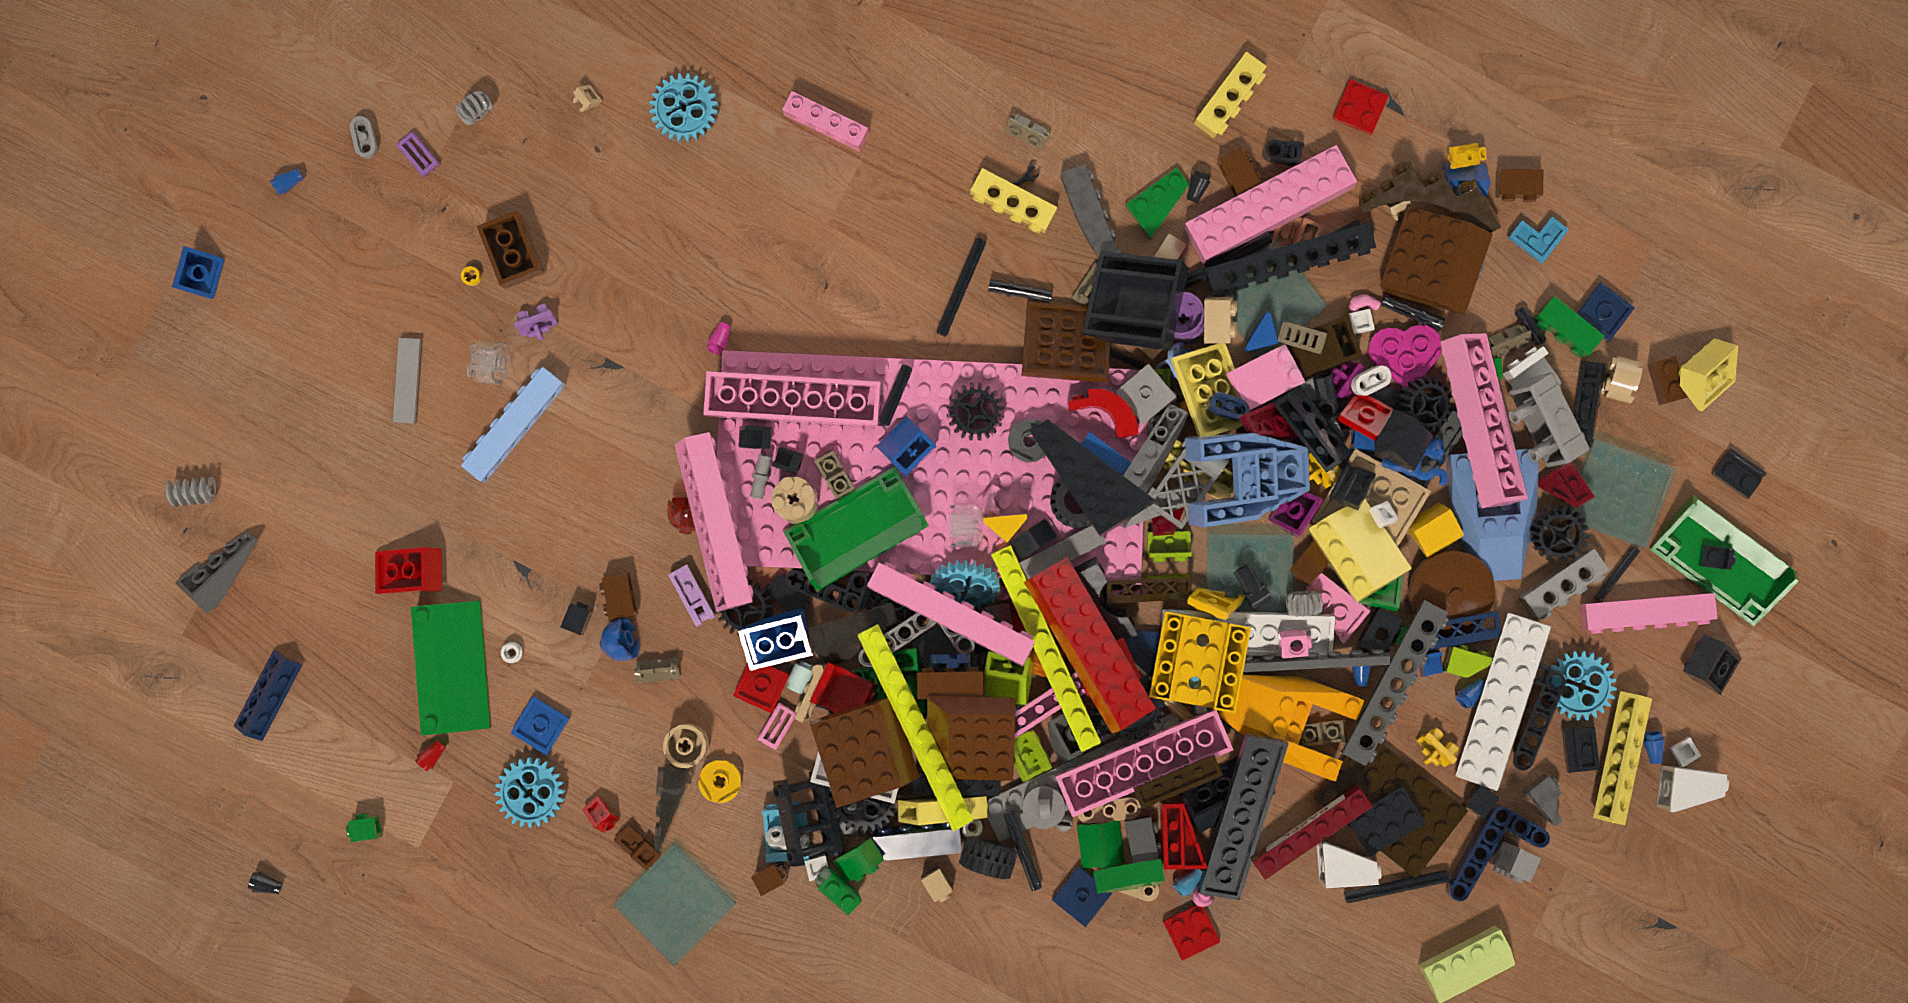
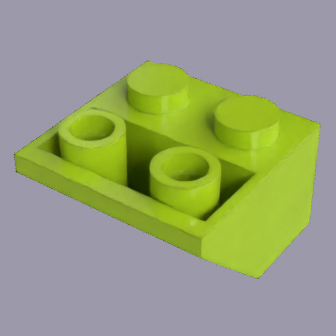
(1007, 679)

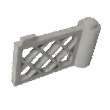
(1210, 468)

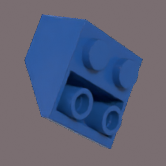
(906, 446)

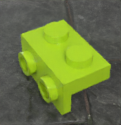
(1169, 546)
(1030, 756)

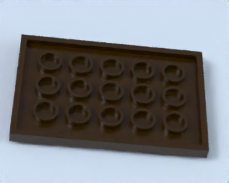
(1381, 777)

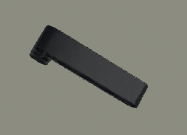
(1540, 709)

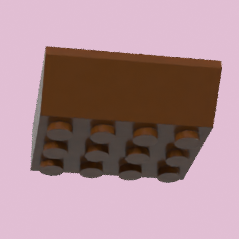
(1436, 260)
(974, 735)
(864, 751)

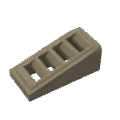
(1285, 330)

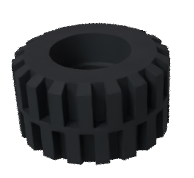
(1060, 510)
(988, 857)

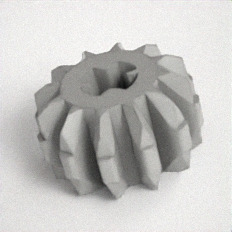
(474, 107)
(1304, 603)

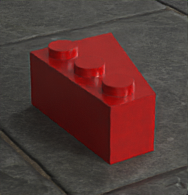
(1178, 839)

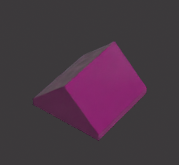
(1296, 514)

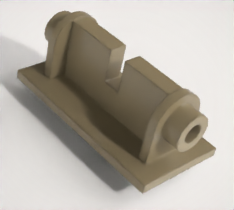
(1035, 136)
(1084, 291)
(1517, 338)
(657, 670)

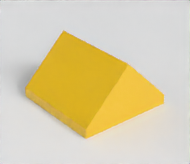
(1005, 526)
(1435, 529)

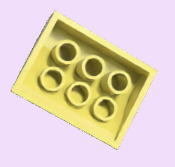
(1200, 376)
(1359, 551)

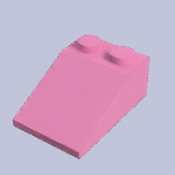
(1266, 377)

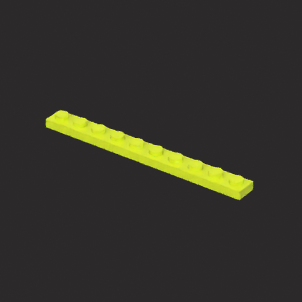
(1046, 649)
(915, 727)

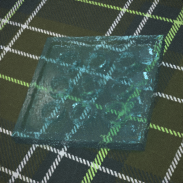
(1283, 298)
(1626, 492)
(1267, 554)
(674, 904)

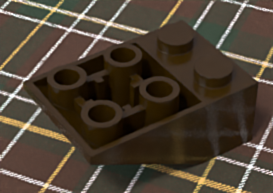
(1338, 349)

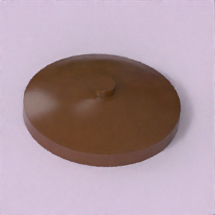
(1454, 584)

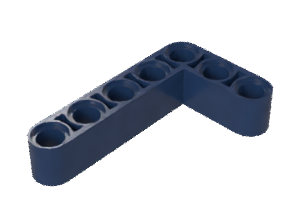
(1489, 846)

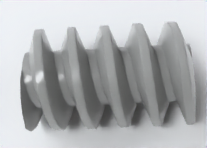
(191, 493)

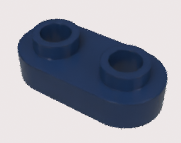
(1226, 406)

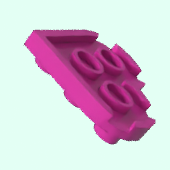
(1405, 353)

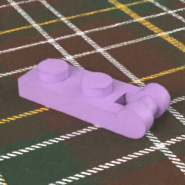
(691, 594)

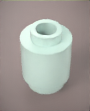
(799, 677)

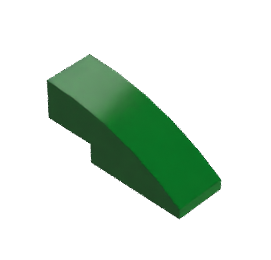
(1129, 876)

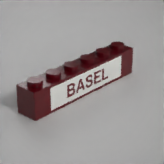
(1311, 831)

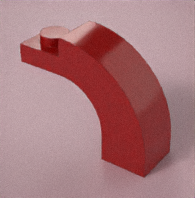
(1119, 411)

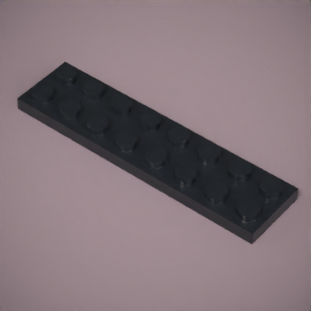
(1242, 816)

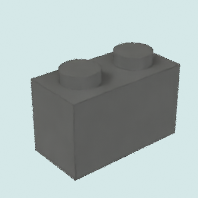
(1142, 839)

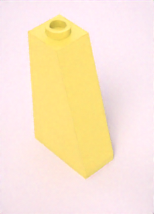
(928, 810)

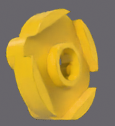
(708, 777)

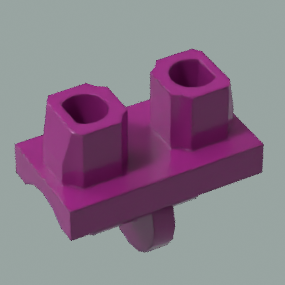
(1343, 379)

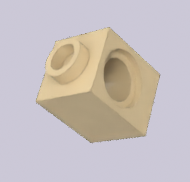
(937, 885)

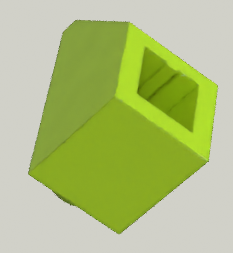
(1465, 663)

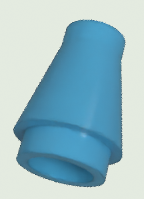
(1187, 882)

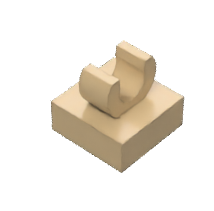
(587, 97)
(1394, 208)

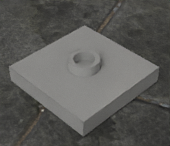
(1146, 394)

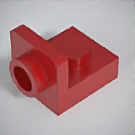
(600, 815)

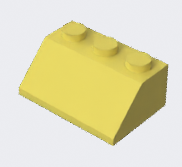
(1709, 373)

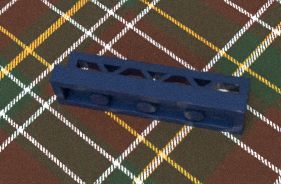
(1462, 638)
(268, 697)

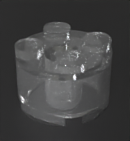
(489, 362)
(964, 525)

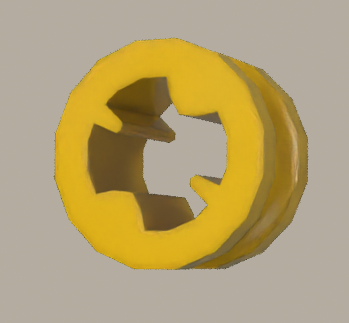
(469, 269)

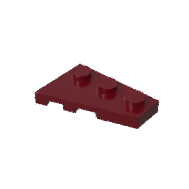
(1268, 422)

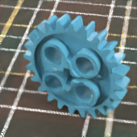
(677, 90)
(978, 590)
(1586, 667)
(517, 807)

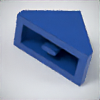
(1263, 335)

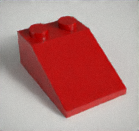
(408, 570)

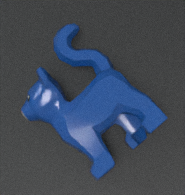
(1434, 451)

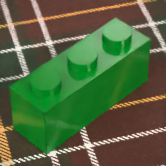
(1568, 327)

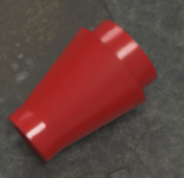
(428, 758)

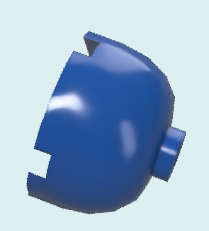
(618, 640)

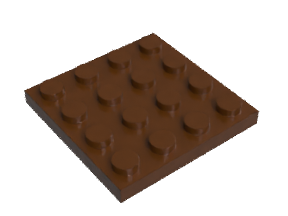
(1058, 347)

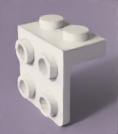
(1531, 366)

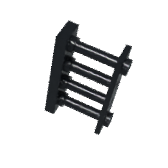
(829, 827)

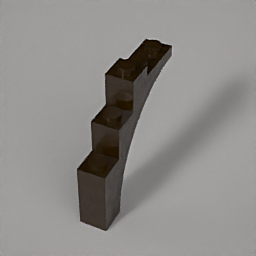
(1436, 189)

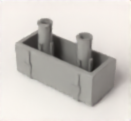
(1548, 421)

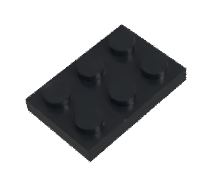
(1387, 821)

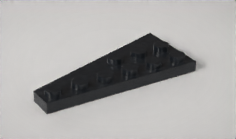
(1097, 488)

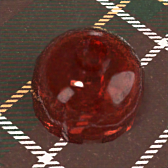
(680, 515)

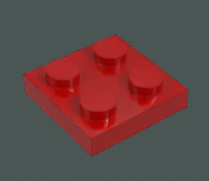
(1360, 107)
(1366, 415)
(762, 687)
(1191, 931)

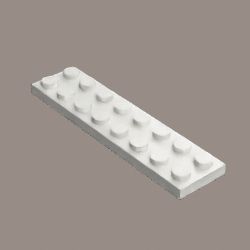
(1265, 629)
(1503, 701)

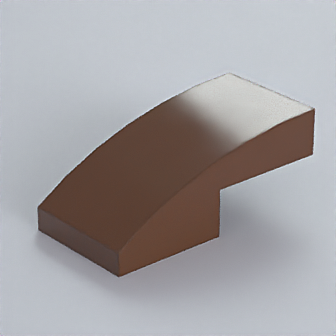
(637, 846)

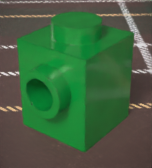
(364, 828)

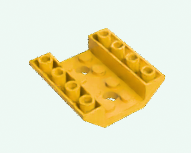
(1216, 665)

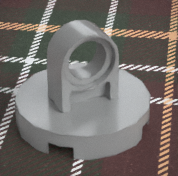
(1043, 807)

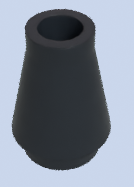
(1198, 184)
(264, 884)

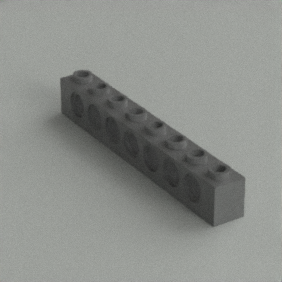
(1383, 689)

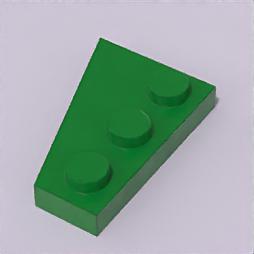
(1157, 201)

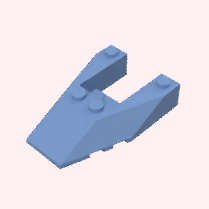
(1263, 476)
(1493, 534)

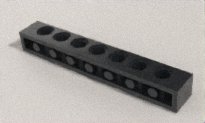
(1363, 243)

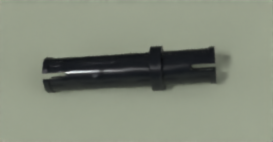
(1023, 291)
(1413, 312)

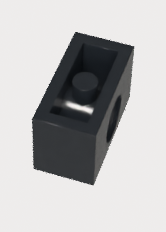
(1379, 619)

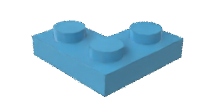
(1538, 244)

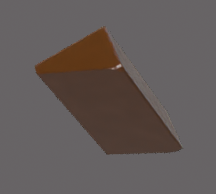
(1309, 564)

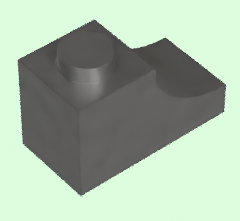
(1545, 795)

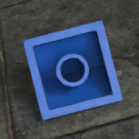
(1459, 175)
(197, 272)

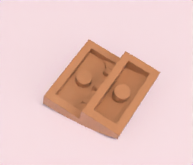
(1302, 230)

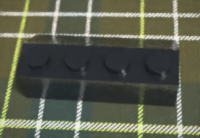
(1207, 800)

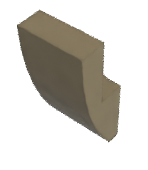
(834, 474)
(1324, 732)

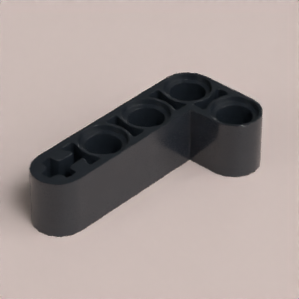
(845, 592)

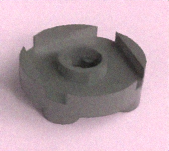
(1017, 444)

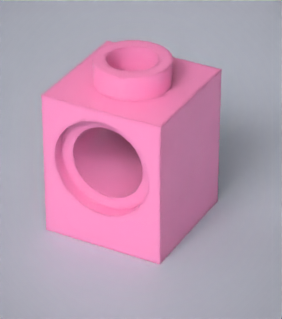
(1287, 637)

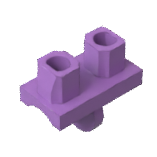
(536, 324)

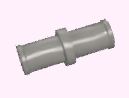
(760, 476)

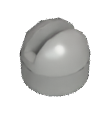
(1066, 818)

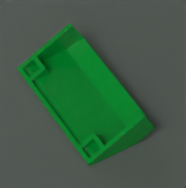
(856, 529)
(1754, 581)
(450, 667)

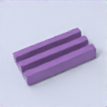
(429, 167)

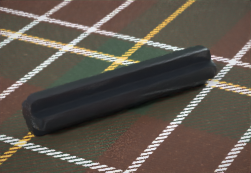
(895, 395)

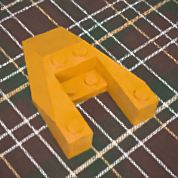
(1280, 710)

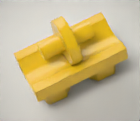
(1466, 155)
(1319, 475)
(1435, 751)

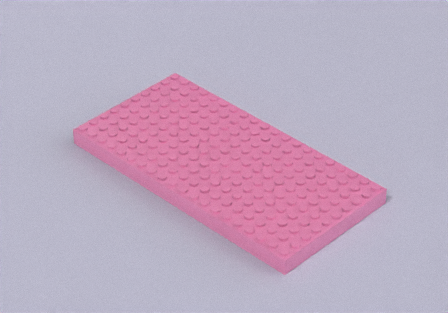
(952, 474)

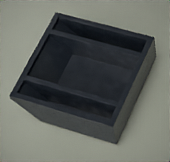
(1136, 300)

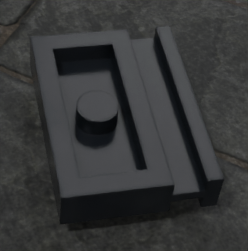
(1739, 473)
(1352, 486)
(1580, 749)

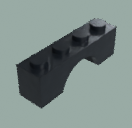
(1117, 620)

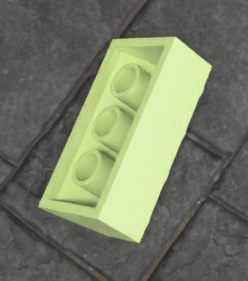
(1467, 964)

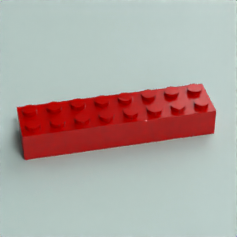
(1089, 645)

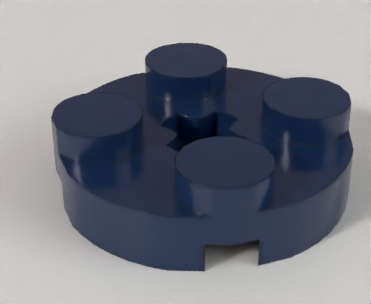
(950, 660)

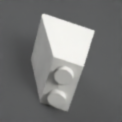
(1686, 787)
(1345, 868)

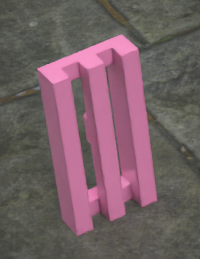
(786, 710)

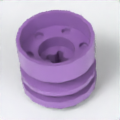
(1194, 326)

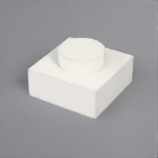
(1361, 321)
(1383, 514)
(1685, 752)
(815, 865)

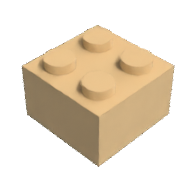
(1219, 319)

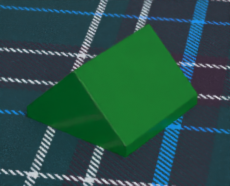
(1100, 844)

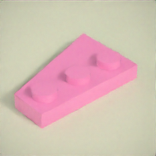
(1341, 604)

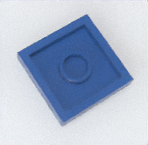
(540, 725)

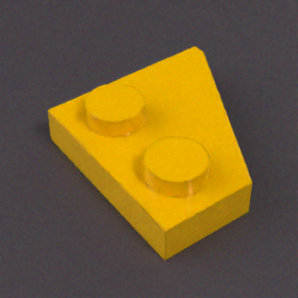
(1215, 602)

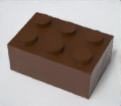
(510, 249)
(950, 682)

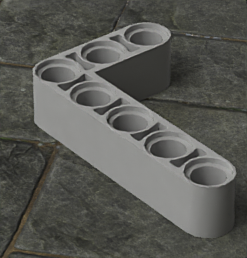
(915, 631)

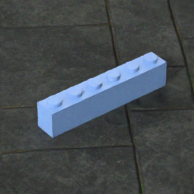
(513, 424)

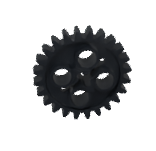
(1145, 722)
(859, 818)

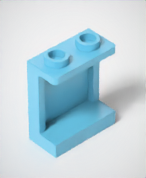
(771, 819)

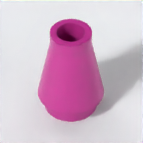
(718, 339)

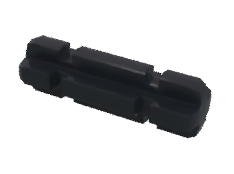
(1531, 325)

